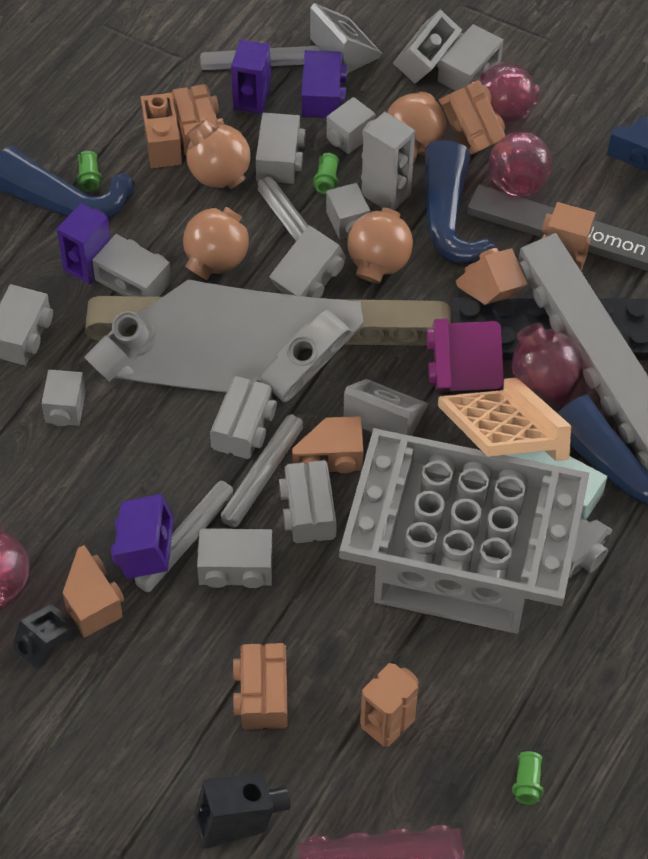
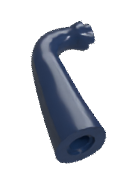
(444, 182)
(36, 185)
(603, 449)

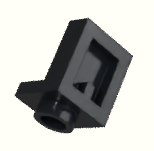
(41, 633)

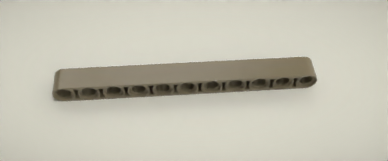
(384, 320)

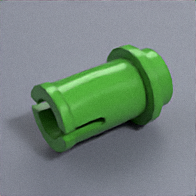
(326, 175)
(88, 178)
(528, 778)

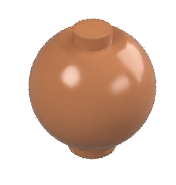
(424, 116)
(217, 155)
(215, 242)
(379, 244)

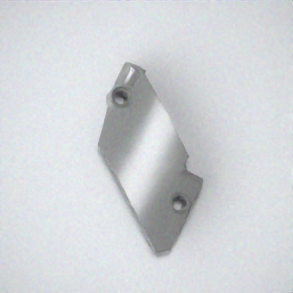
(215, 332)

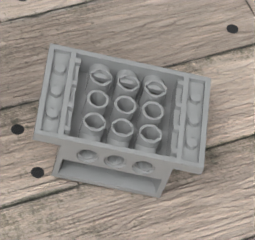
(463, 529)

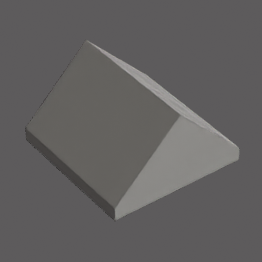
(339, 33)
(383, 407)

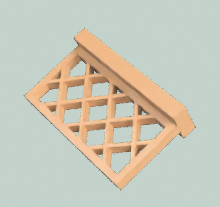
(509, 421)

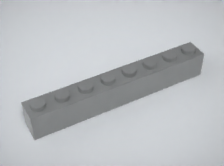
(604, 353)

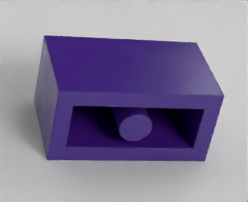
(251, 76)
(322, 83)
(81, 239)
(143, 536)

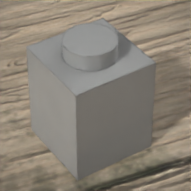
(347, 125)
(345, 207)
(63, 397)

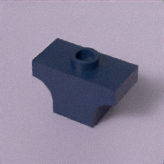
(631, 143)

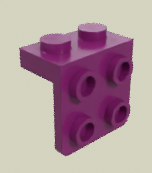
(465, 356)

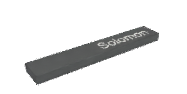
(529, 218)

